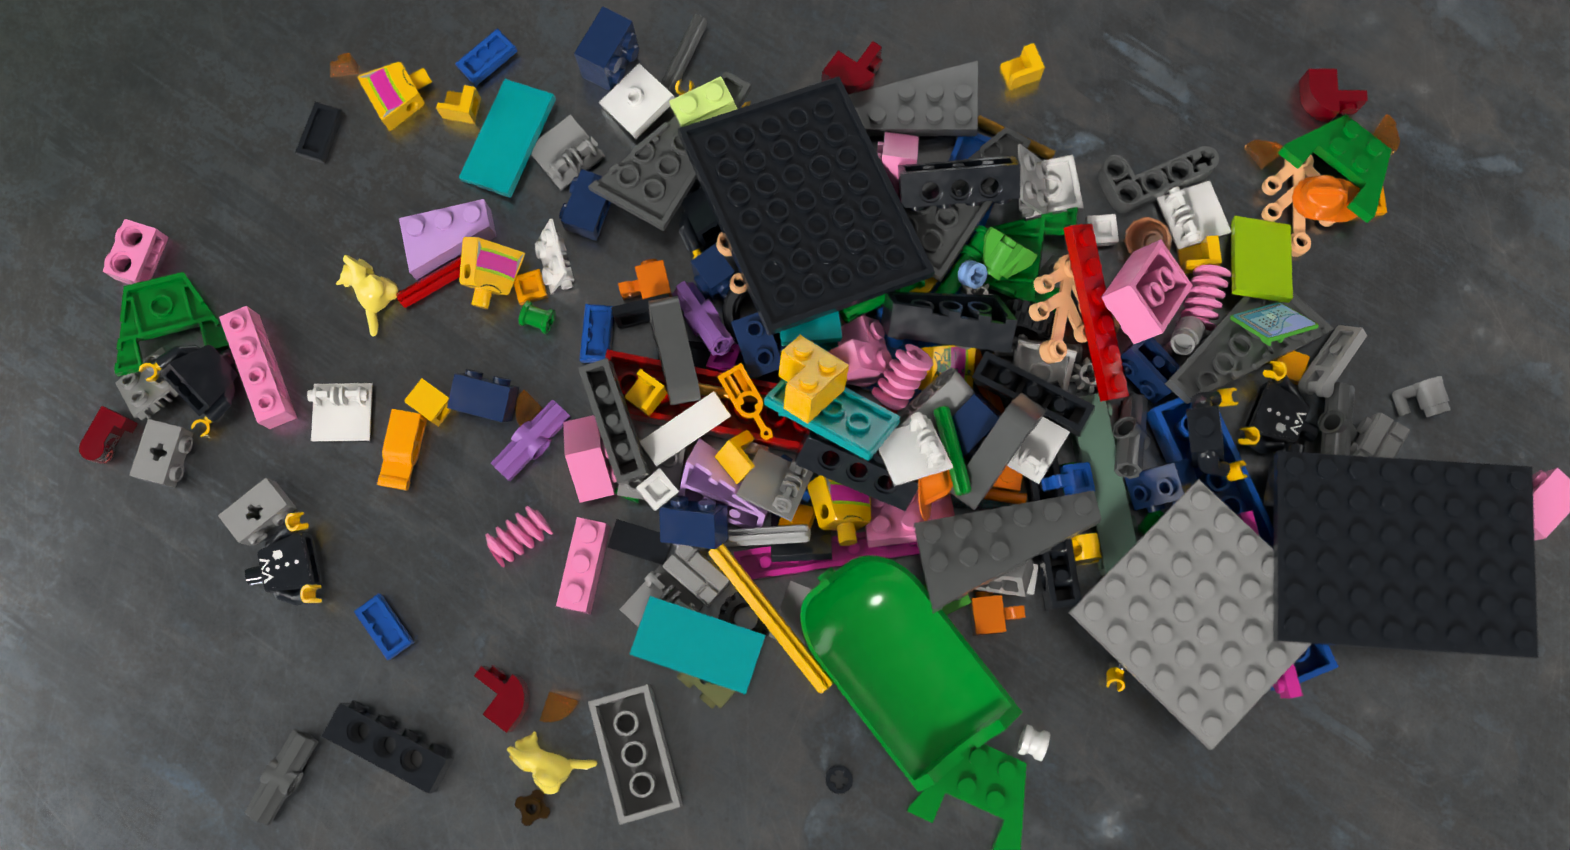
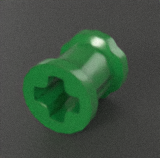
(536, 317)

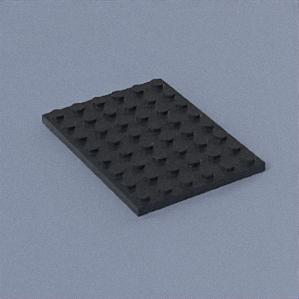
(805, 205)
(1404, 554)

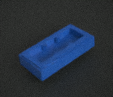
(486, 57)
(596, 332)
(384, 626)

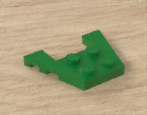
(1350, 152)
(1031, 235)
(160, 309)
(985, 781)

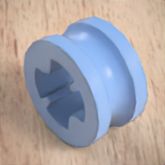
(972, 274)

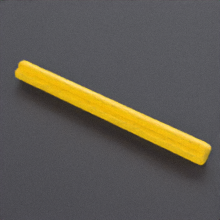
(771, 618)

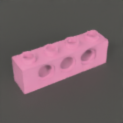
(258, 367)

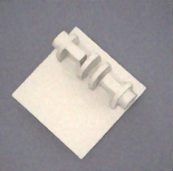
(1193, 214)
(552, 251)
(341, 411)
(1039, 450)
(914, 451)

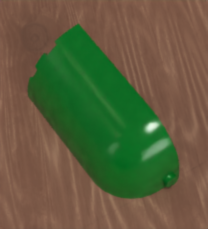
(903, 667)

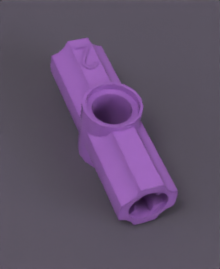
(703, 318)
(530, 440)

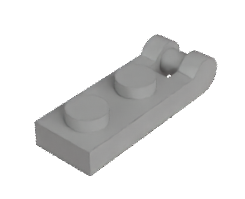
(1331, 361)

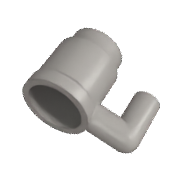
(1186, 336)
(1429, 394)

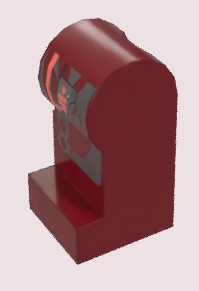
(104, 434)

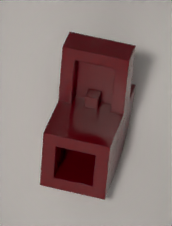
(855, 75)
(1322, 98)
(511, 698)

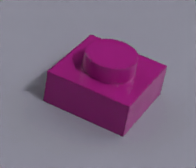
(726, 361)

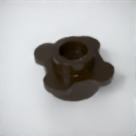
(541, 809)

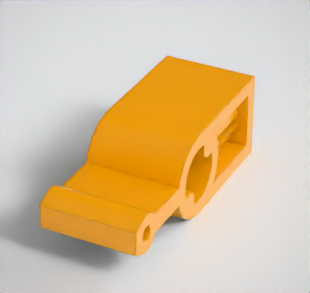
(748, 390)
(401, 448)

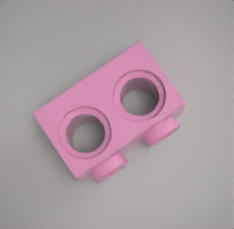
(143, 256)

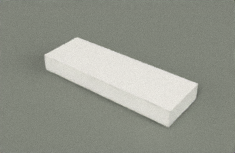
(685, 428)

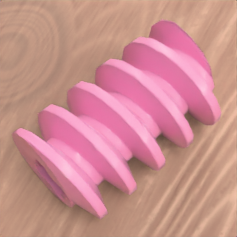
(1204, 292)
(903, 377)
(517, 535)

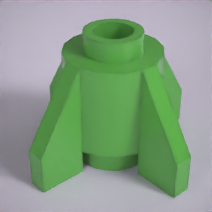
(1004, 255)

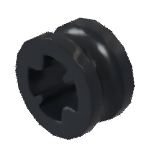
(846, 773)

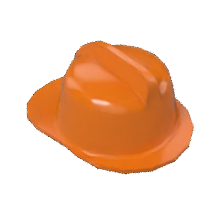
(1324, 198)
(931, 489)

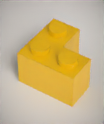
(811, 377)

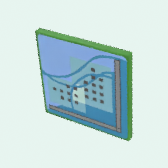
(1273, 322)

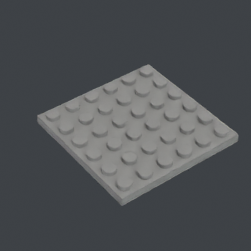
(1194, 615)

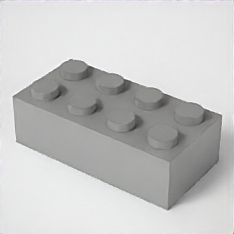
(635, 754)

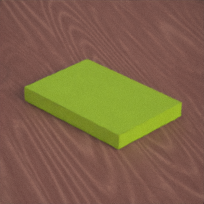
(1261, 259)

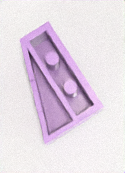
(437, 235)
(707, 479)

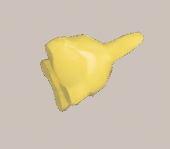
(371, 291)
(547, 768)

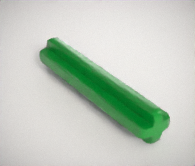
(952, 447)

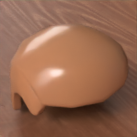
(1145, 232)

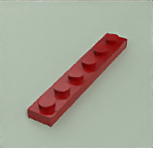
(1095, 315)

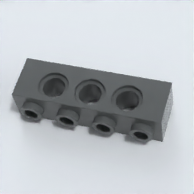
(614, 421)

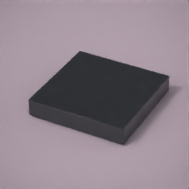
(816, 549)

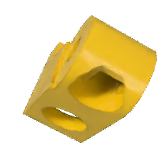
(1086, 549)

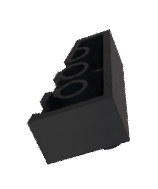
(950, 319)

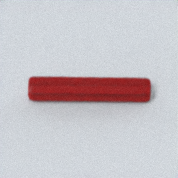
(429, 283)

